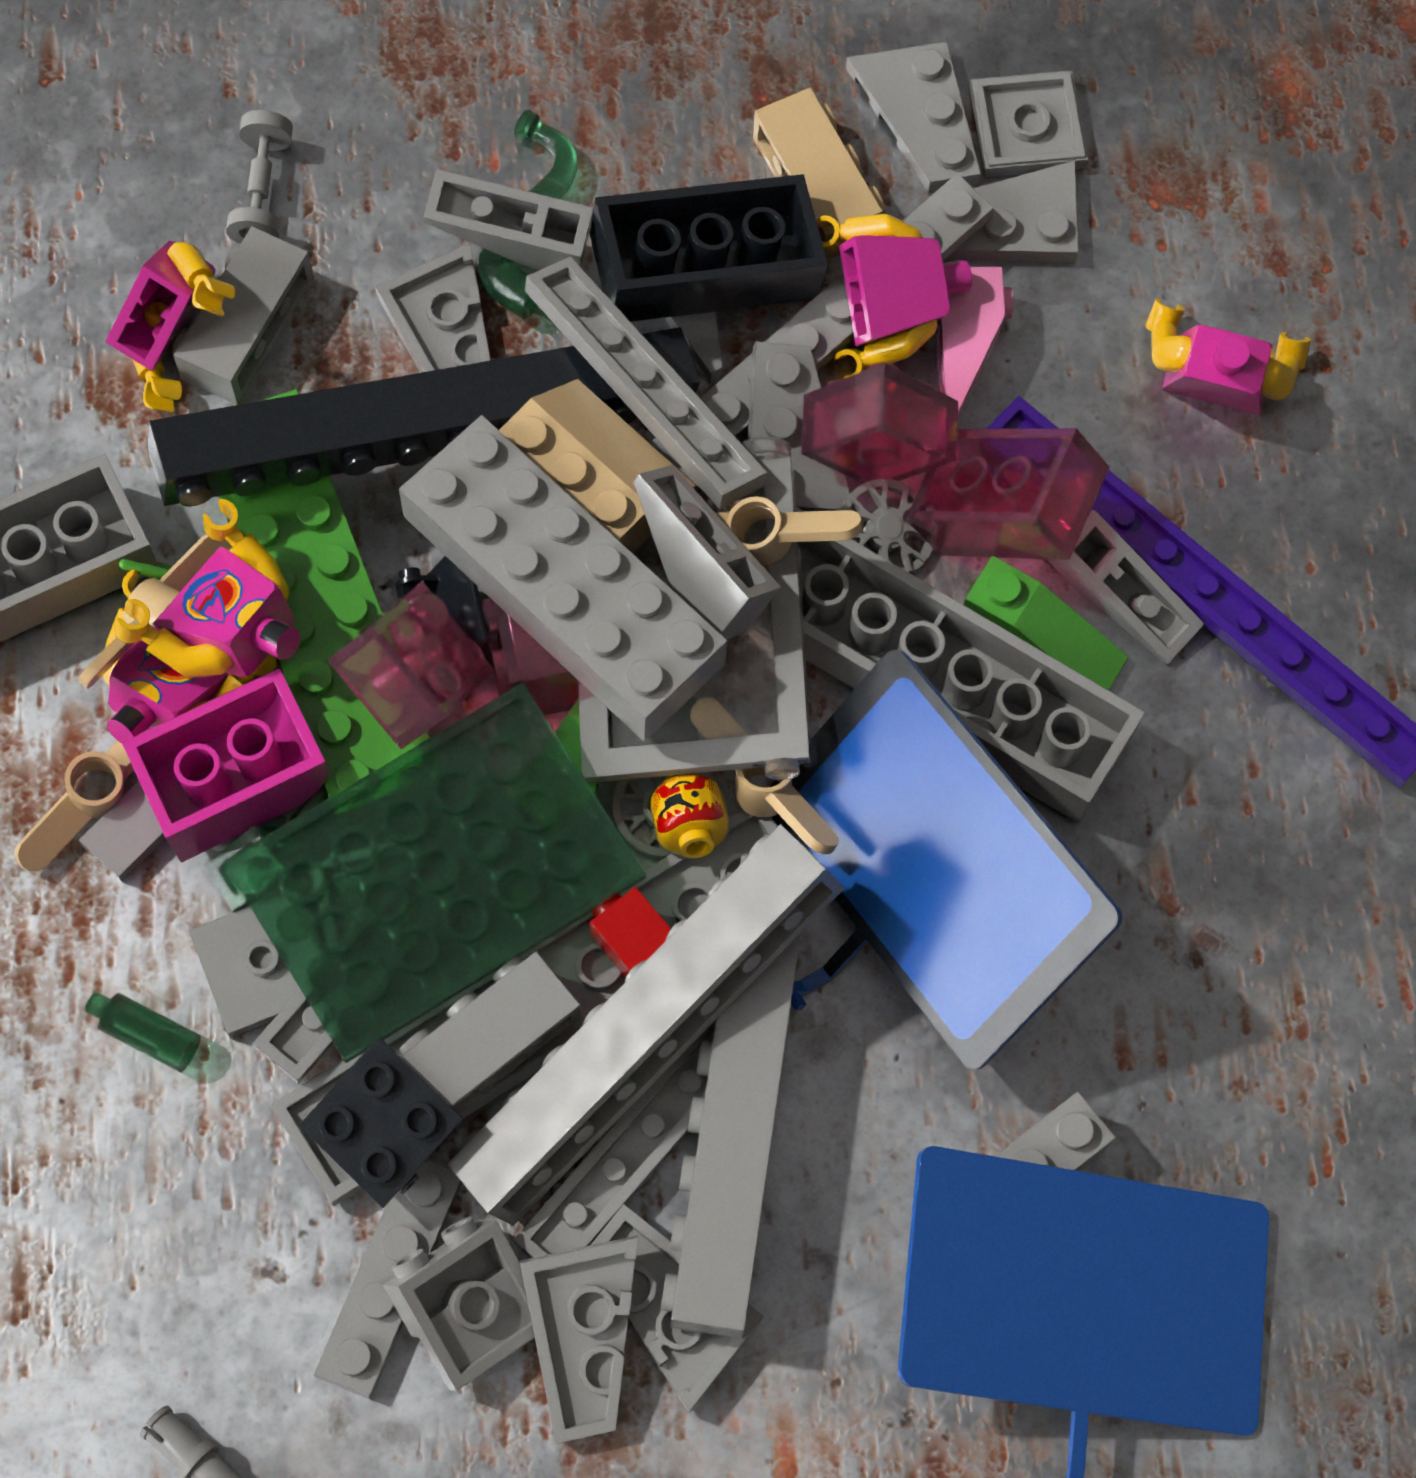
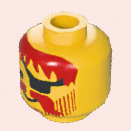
(689, 813)

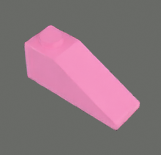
(970, 333)

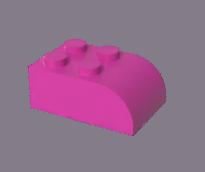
(228, 765)

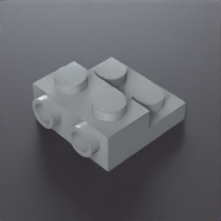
(464, 1300)

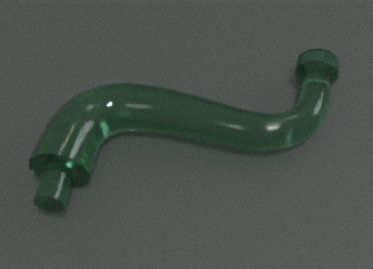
(501, 275)

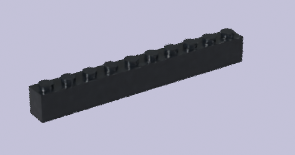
(366, 423)

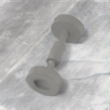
(265, 132)

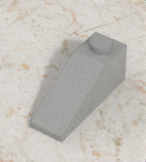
(508, 220)
(703, 555)
(1128, 590)

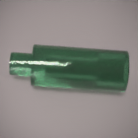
(144, 1029)

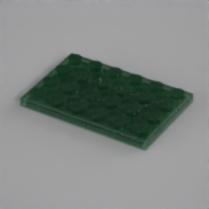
(434, 871)

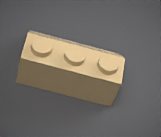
(589, 456)

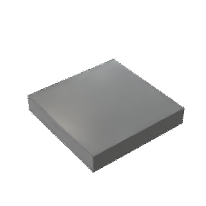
(1027, 123)

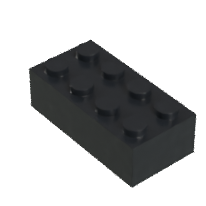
(708, 247)

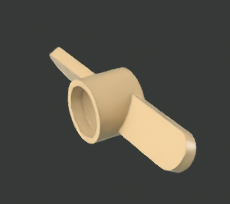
(788, 527)
(157, 596)
(789, 804)
(71, 810)

